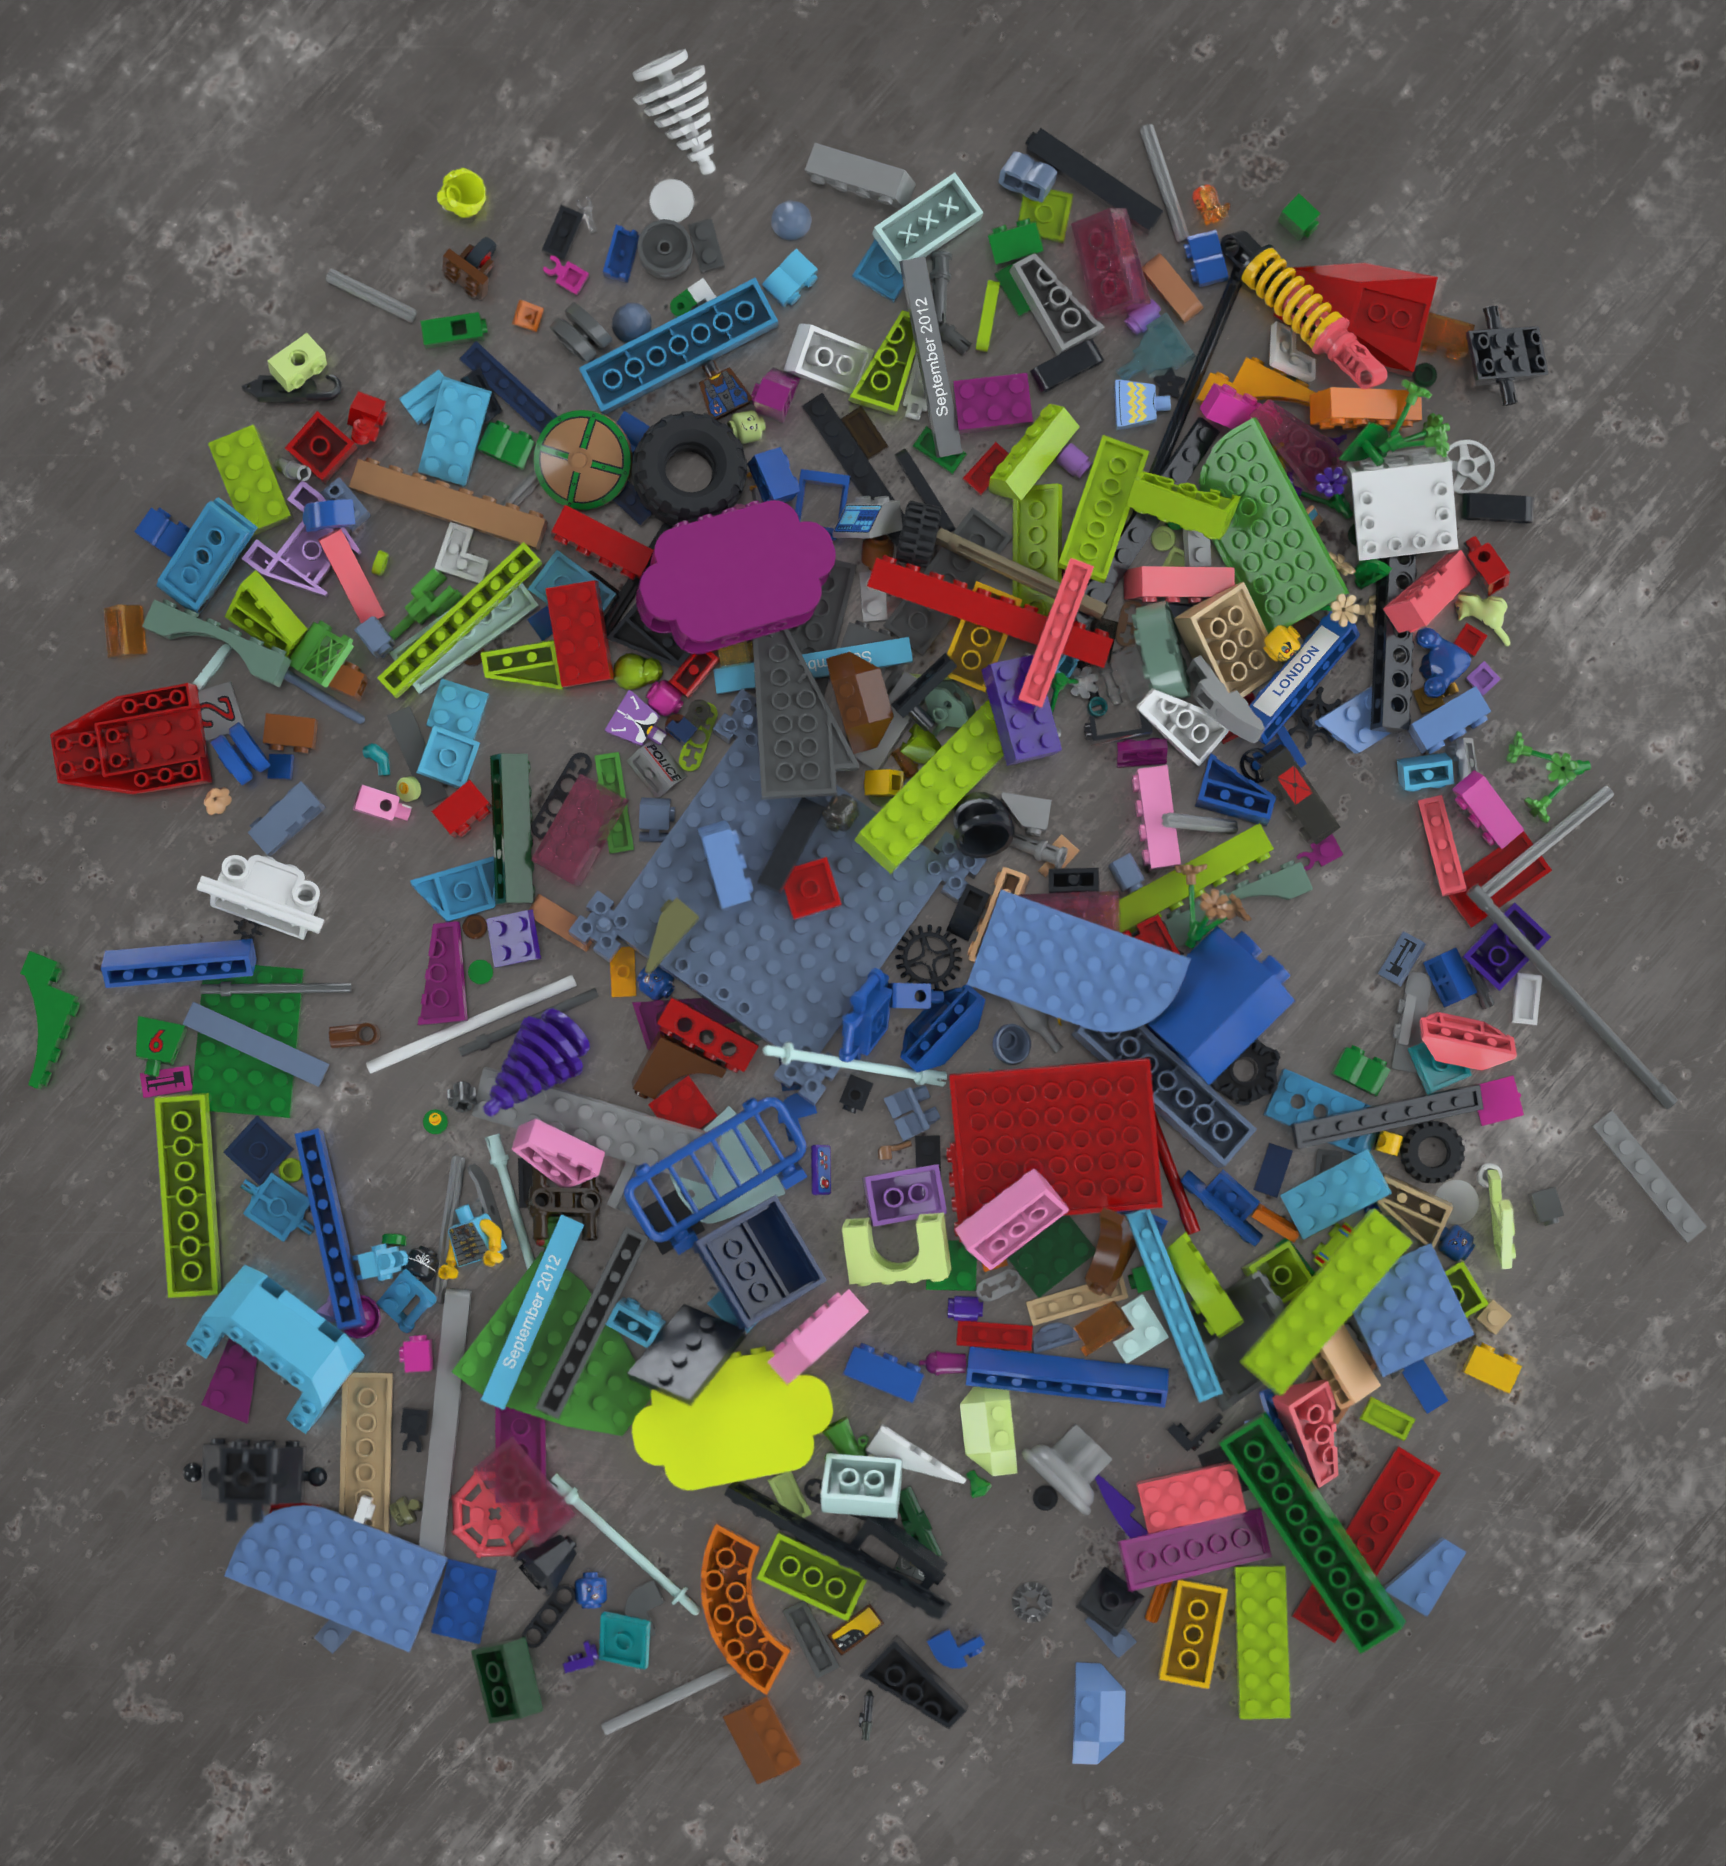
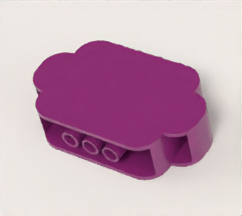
(735, 576)

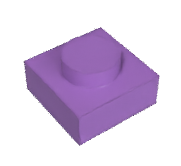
(1483, 678)

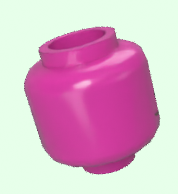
(664, 698)

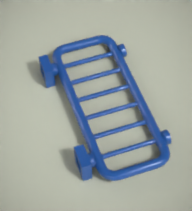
(789, 1176)

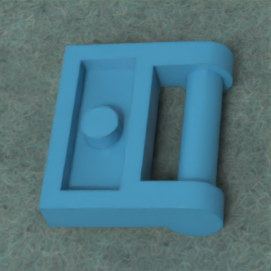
(400, 1295)

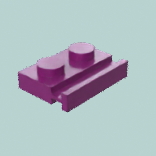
(1142, 753)

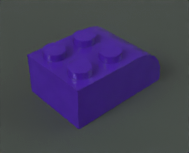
(1497, 955)

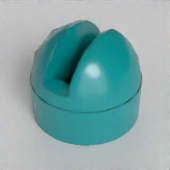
(1095, 702)

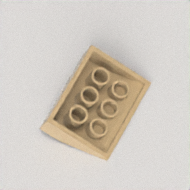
(1229, 639)

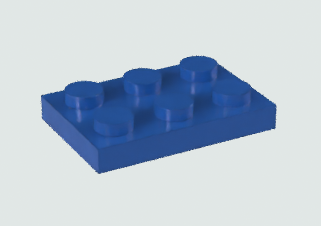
(464, 1601)

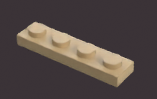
(1071, 1302)

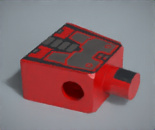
(1493, 573)

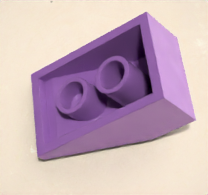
(904, 1195)

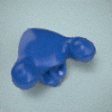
(1442, 663)

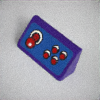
(821, 1169)

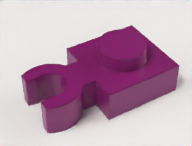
(1323, 852)

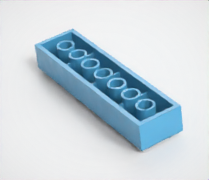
(679, 346)

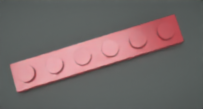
(1056, 632)

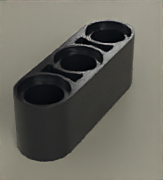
(1067, 365)
(1497, 508)
(558, 1607)

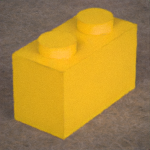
(1492, 1368)

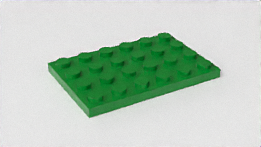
(234, 1078)

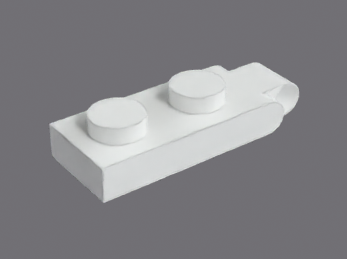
(915, 396)

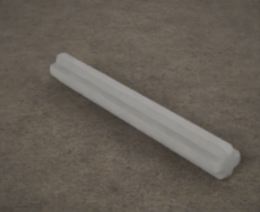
(1164, 182)

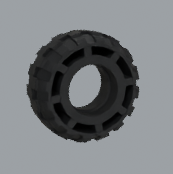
(695, 434)

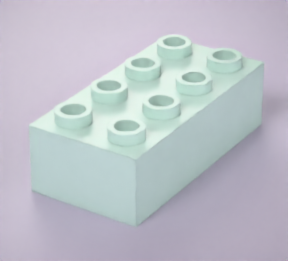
(928, 221)

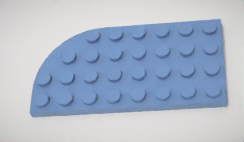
(1074, 967)
(340, 1571)

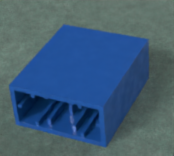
(1222, 1003)

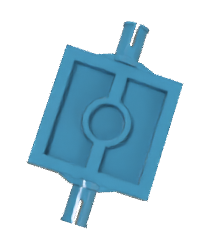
(277, 1207)

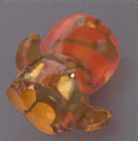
(1208, 204)

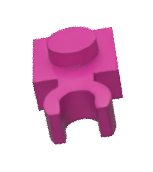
(569, 276)

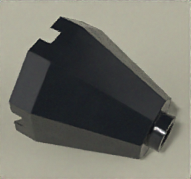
(548, 1563)

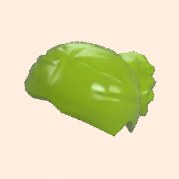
(635, 671)

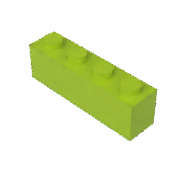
(1033, 453)
(1183, 504)
(1203, 1287)

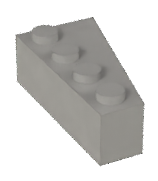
(860, 176)
(1053, 305)

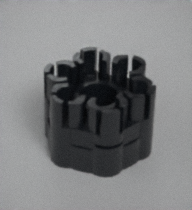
(1262, 1082)

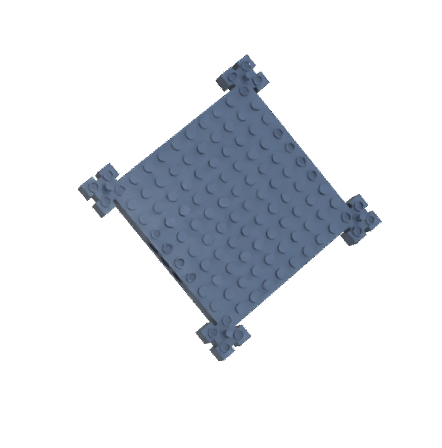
(752, 958)

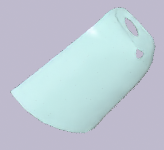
(741, 1166)

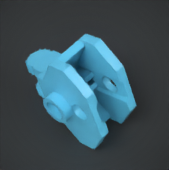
(381, 1262)

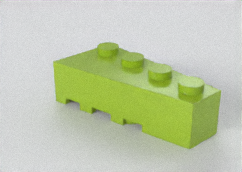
(889, 369)

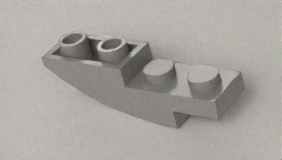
(1225, 707)

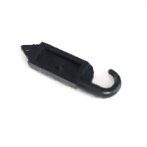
(268, 389)

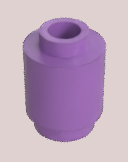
(1141, 317)
(1073, 460)

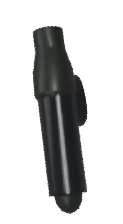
(865, 1717)

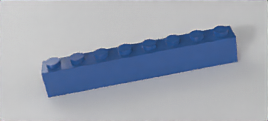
(330, 1229)
(1067, 1377)

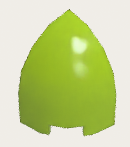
(921, 745)

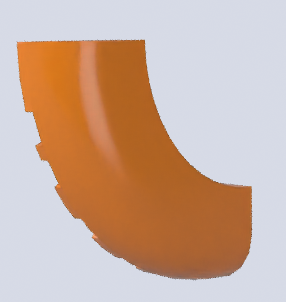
(732, 1609)

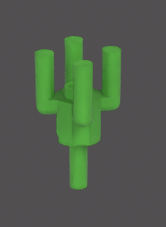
(426, 603)

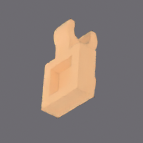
(1072, 852)

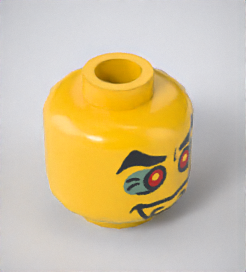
(1282, 643)

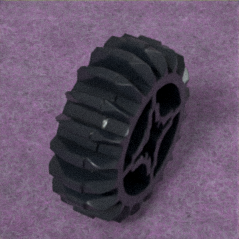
(924, 942)

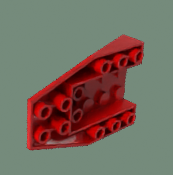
(1382, 304)
(136, 743)

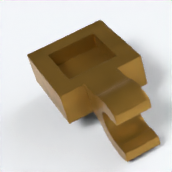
(1427, 703)

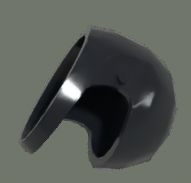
(983, 825)

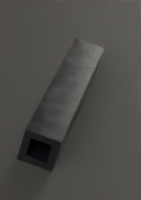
(1092, 179)

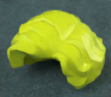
(462, 193)

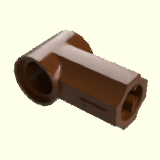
(352, 1035)

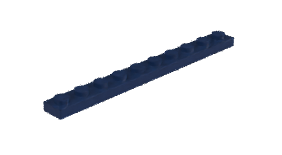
(537, 414)

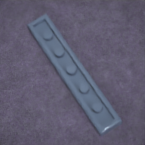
(256, 1044)

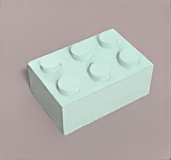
(861, 1485)

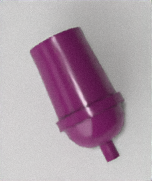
(945, 1363)

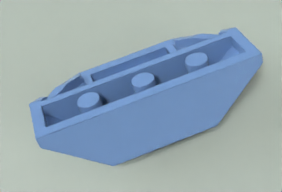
(1097, 1713)

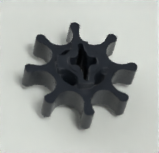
(1304, 721)

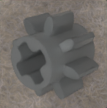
(462, 1096)

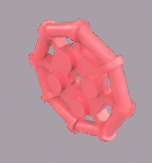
(482, 1523)

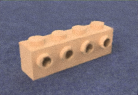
(1006, 880)

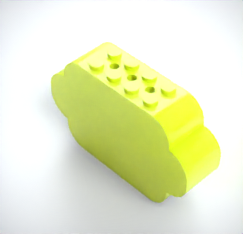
(737, 1427)

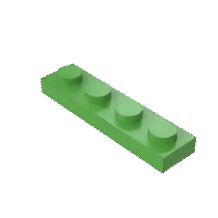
(611, 775)

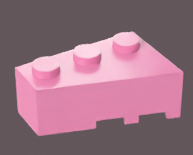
(557, 1154)

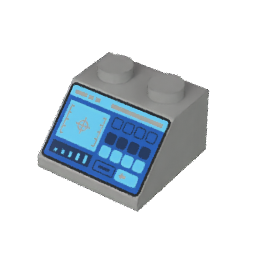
(869, 518)

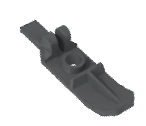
(487, 1199)

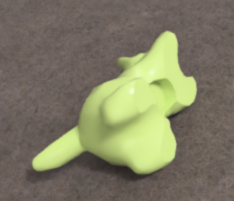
(1488, 611)

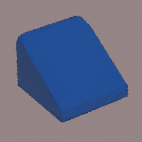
(542, 623)
(281, 766)

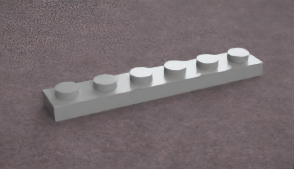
(1649, 1176)

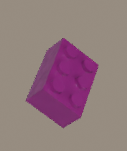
(992, 403)

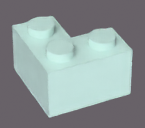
(1145, 1333)

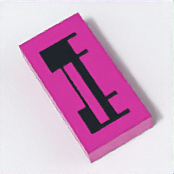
(169, 1082)

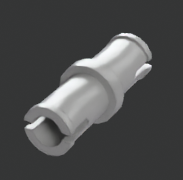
(292, 469)

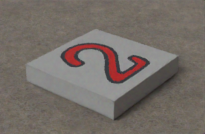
(219, 710)

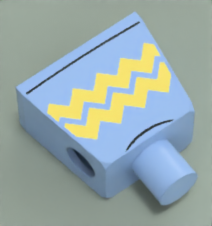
(1137, 404)

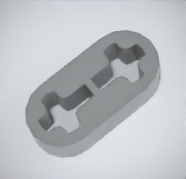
(996, 1279)

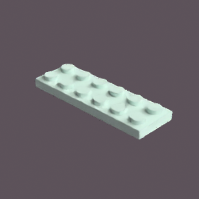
(504, 616)

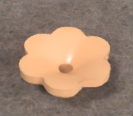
(217, 800)

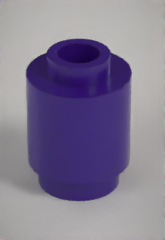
(965, 1308)

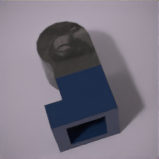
(690, 723)

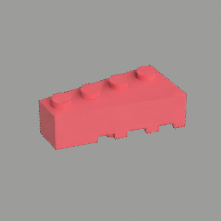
(1430, 592)

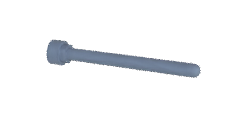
(324, 697)

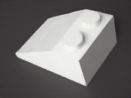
(827, 358)

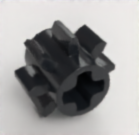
(254, 931)

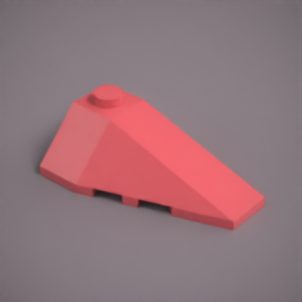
(1308, 1420)

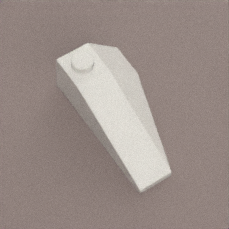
(1183, 725)
(892, 1445)

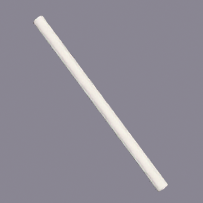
(472, 1024)

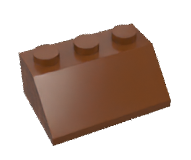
(762, 1739)

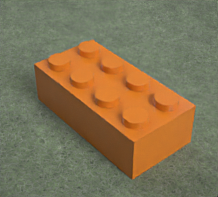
(1360, 406)

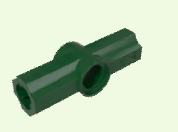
(915, 1520)

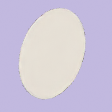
(671, 200)
(1463, 1198)

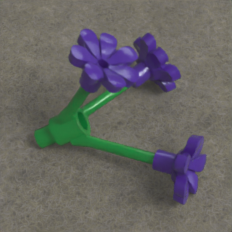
(1330, 484)

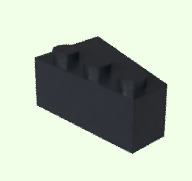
(637, 636)

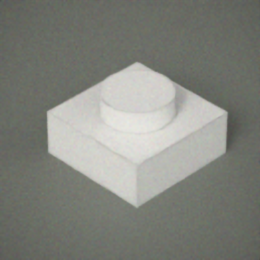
(365, 1509)

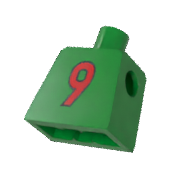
(158, 1043)

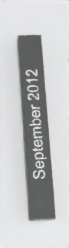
(930, 357)

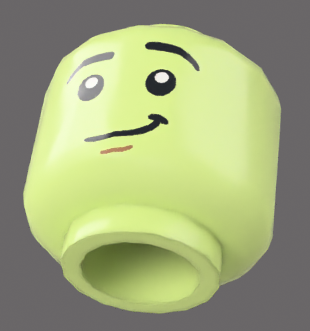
(747, 426)

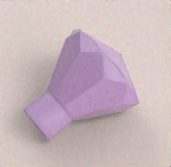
(326, 1311)

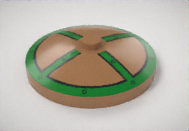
(583, 459)

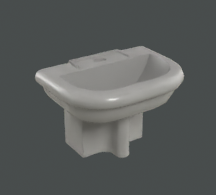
(1070, 1466)

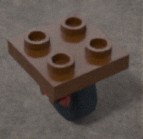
(470, 267)

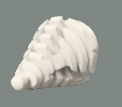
(676, 99)

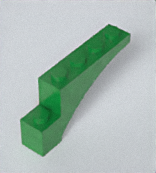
(53, 1013)

